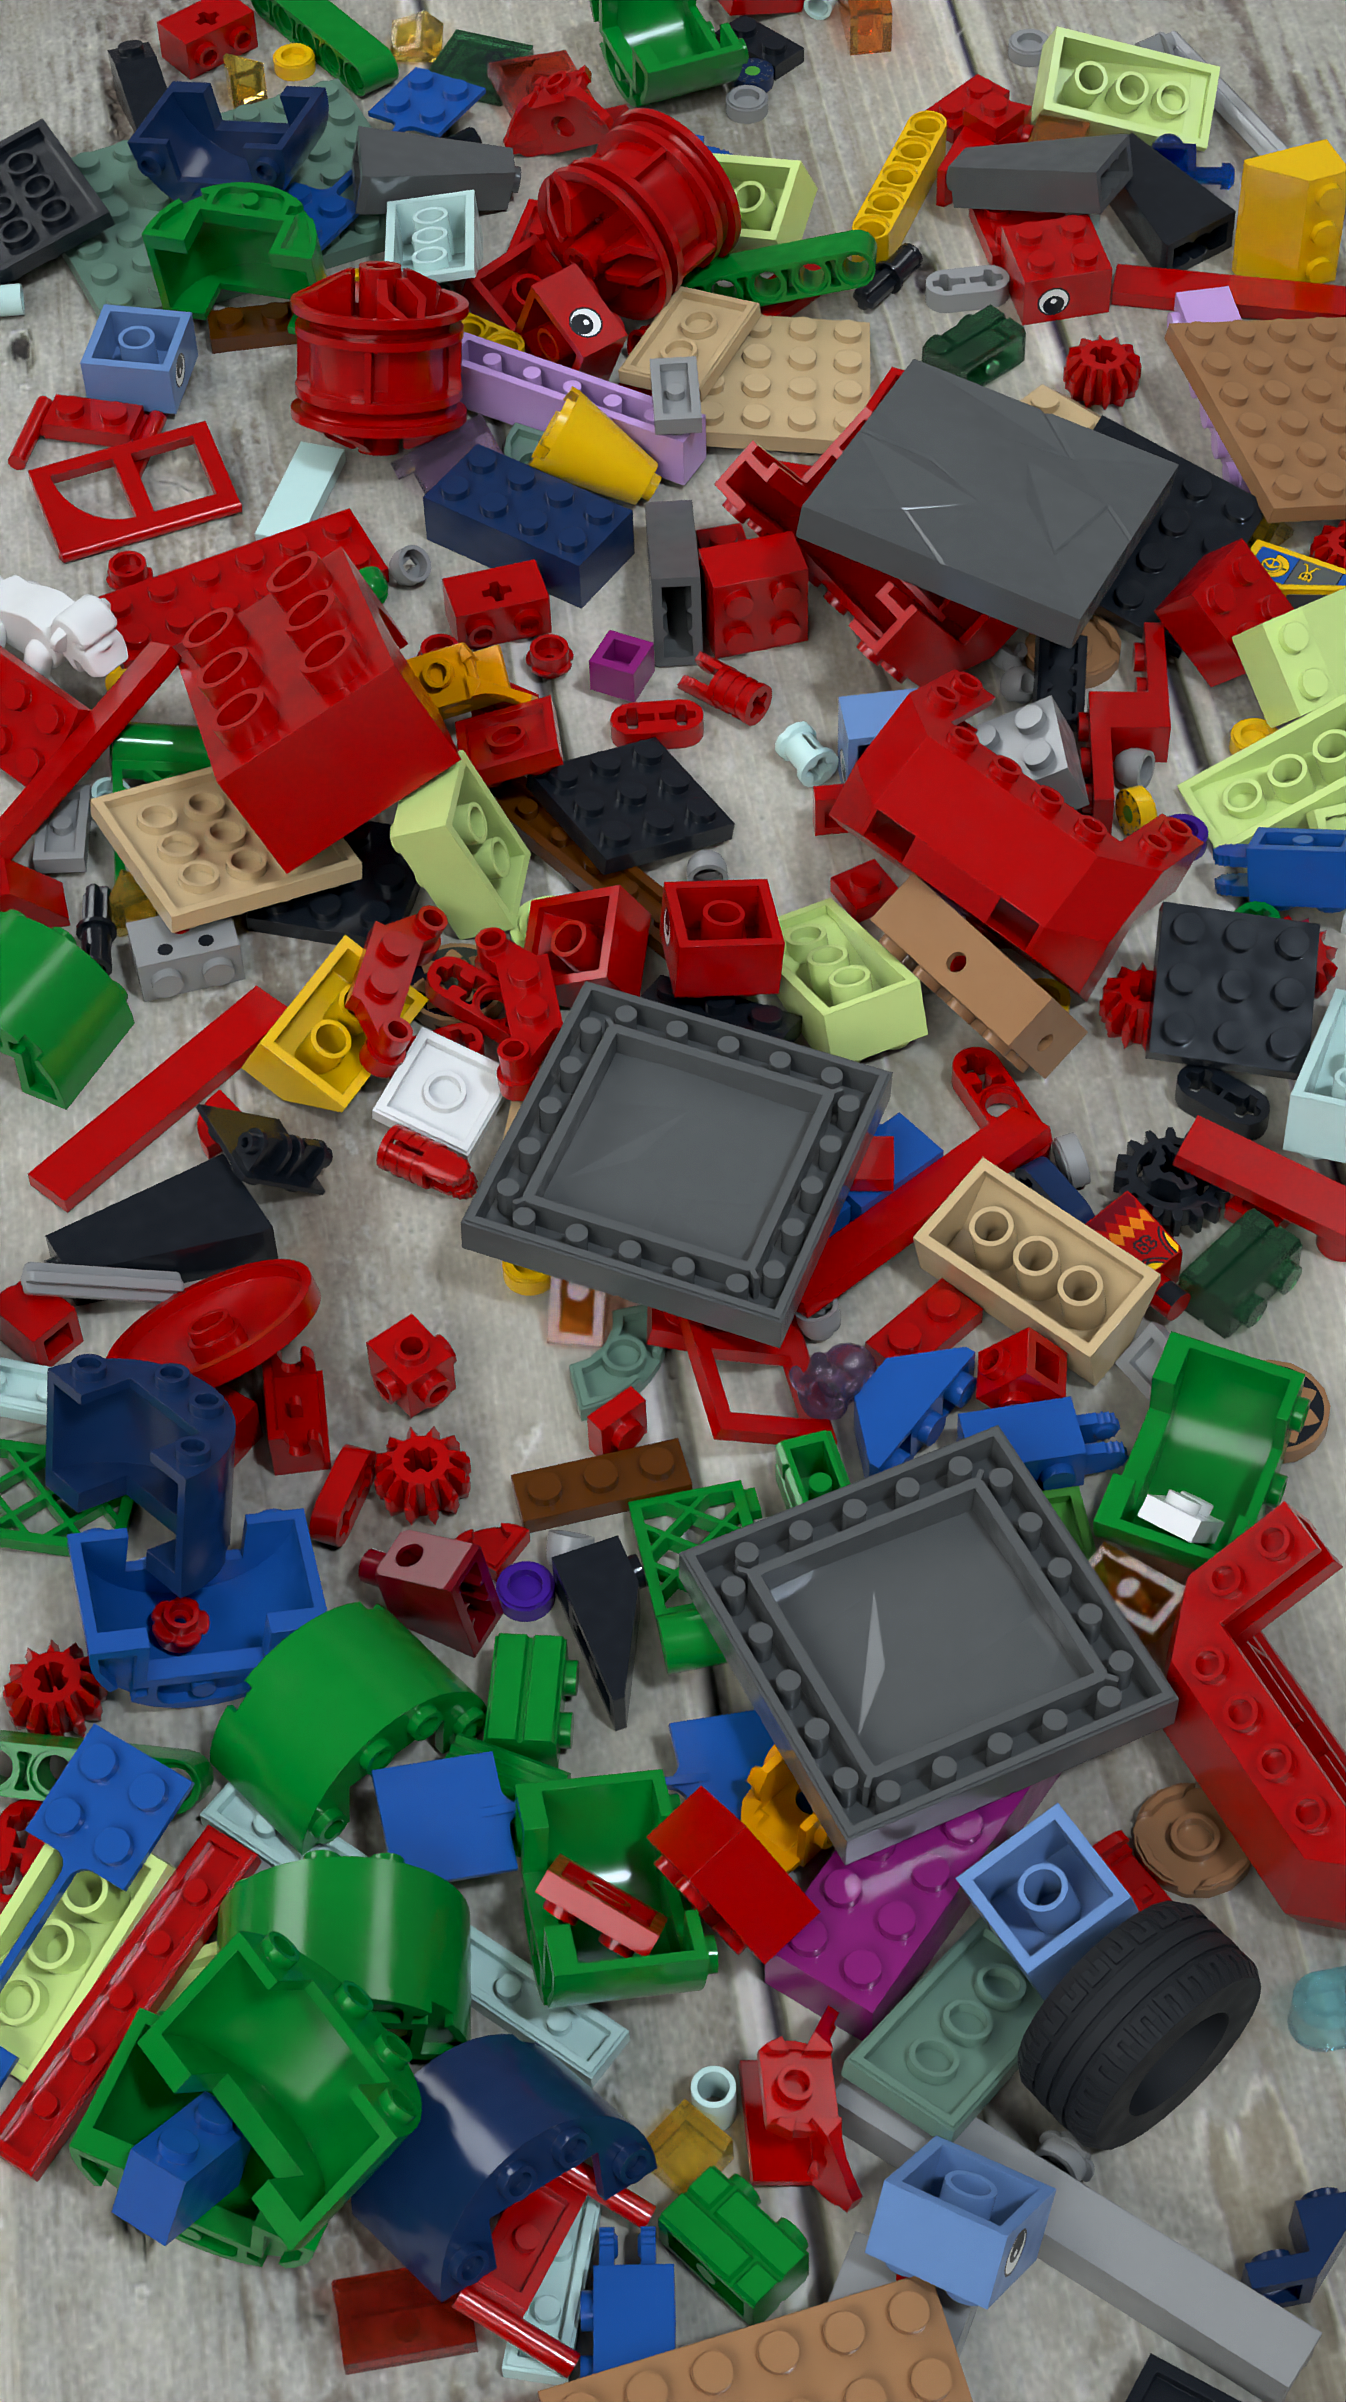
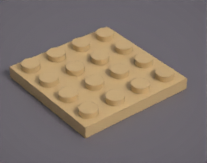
(791, 385)
(201, 854)

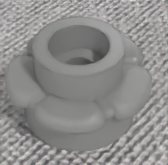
(1066, 2154)

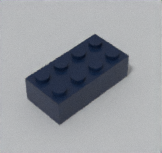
(515, 513)

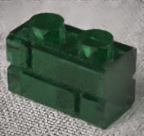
(978, 346)
(1241, 1273)

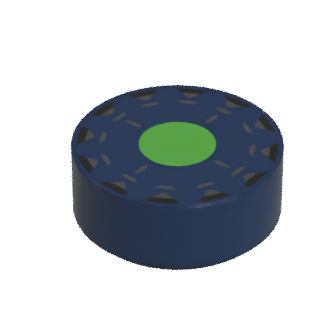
(756, 73)

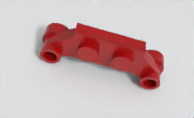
(384, 981)
(529, 1007)

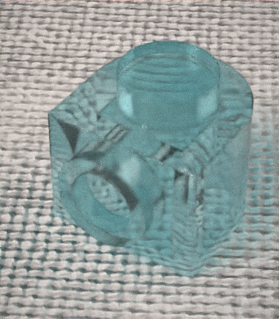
(1319, 2010)

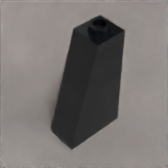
(1171, 213)
(183, 1225)

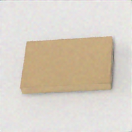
(689, 326)

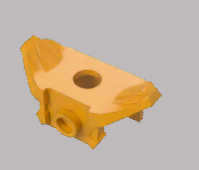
(465, 679)
(776, 1819)

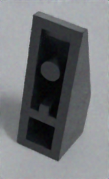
(136, 79)
(602, 1605)

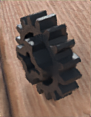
(1165, 1190)

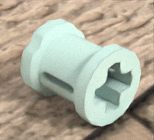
(812, 760)

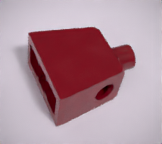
(436, 1588)

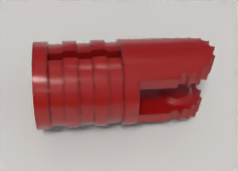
(729, 690)
(425, 1163)

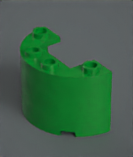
(665, 49)
(232, 240)
(55, 1009)
(1211, 1431)
(330, 1711)
(605, 1829)
(375, 1925)
(296, 2071)
(135, 2103)

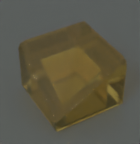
(416, 38)
(687, 2146)

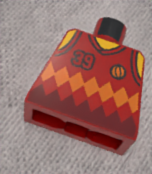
(1141, 1235)

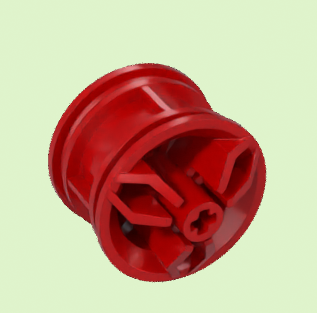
(640, 212)
(379, 358)

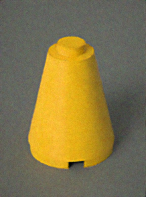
(594, 453)

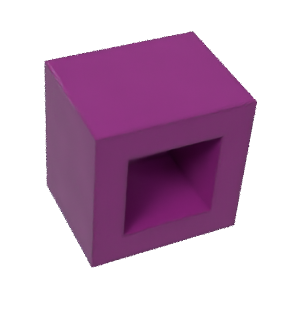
(621, 666)

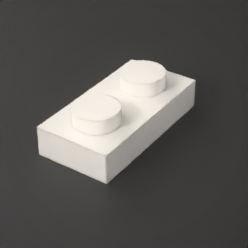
(1182, 1516)

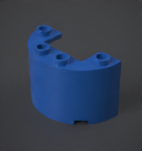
(251, 1607)

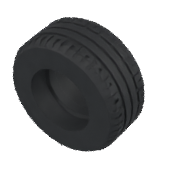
(1138, 2024)

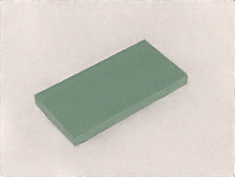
(949, 2037)

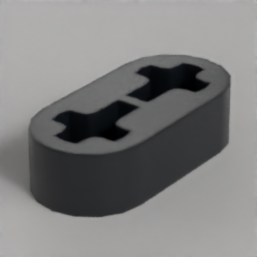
(1222, 1100)

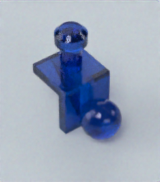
(1184, 157)

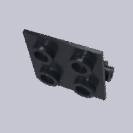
(265, 1152)

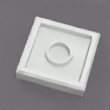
(442, 1093)

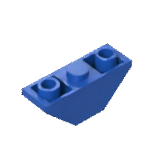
(909, 1404)

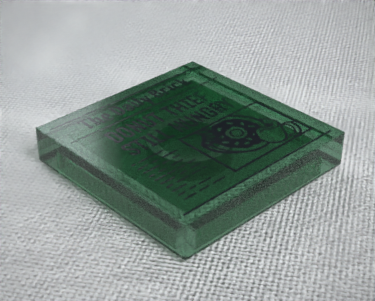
(468, 57)

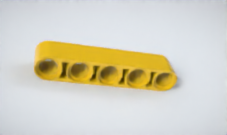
(903, 183)

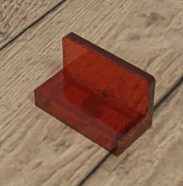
(396, 2322)

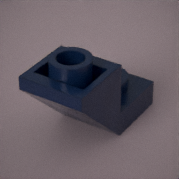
(1318, 2239)

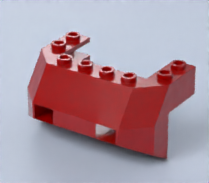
(898, 623)
(1002, 842)
(1249, 1723)

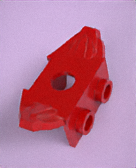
(563, 95)
(795, 2118)

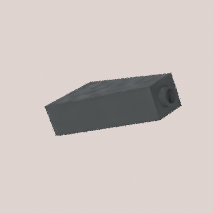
(410, 165)
(1042, 175)
(674, 582)

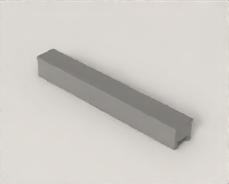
(1122, 2259)

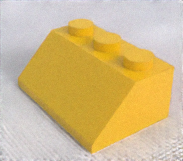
(1291, 214)
(317, 1042)

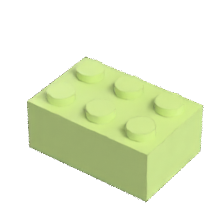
(463, 850)

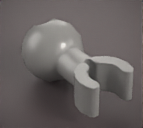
(1017, 680)

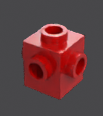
(412, 1366)
(1021, 1370)

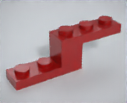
(1124, 722)

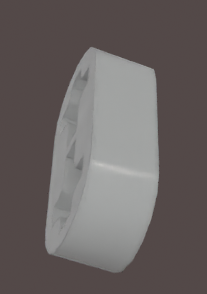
(967, 288)

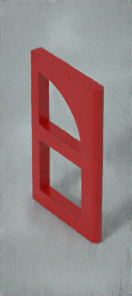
(83, 534)
(708, 1346)

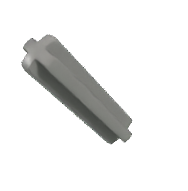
(99, 1282)

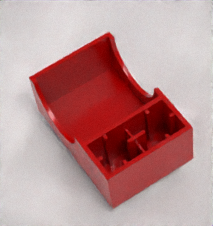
(311, 707)

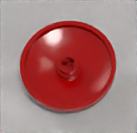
(226, 1320)

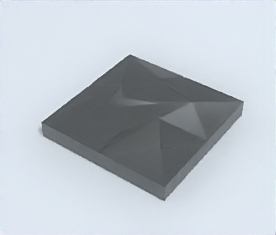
(988, 502)
(678, 1163)
(925, 1642)

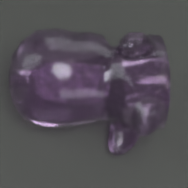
(832, 1380)

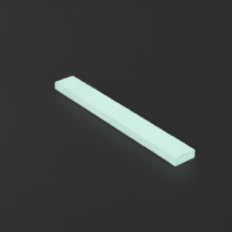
(500, 1981)

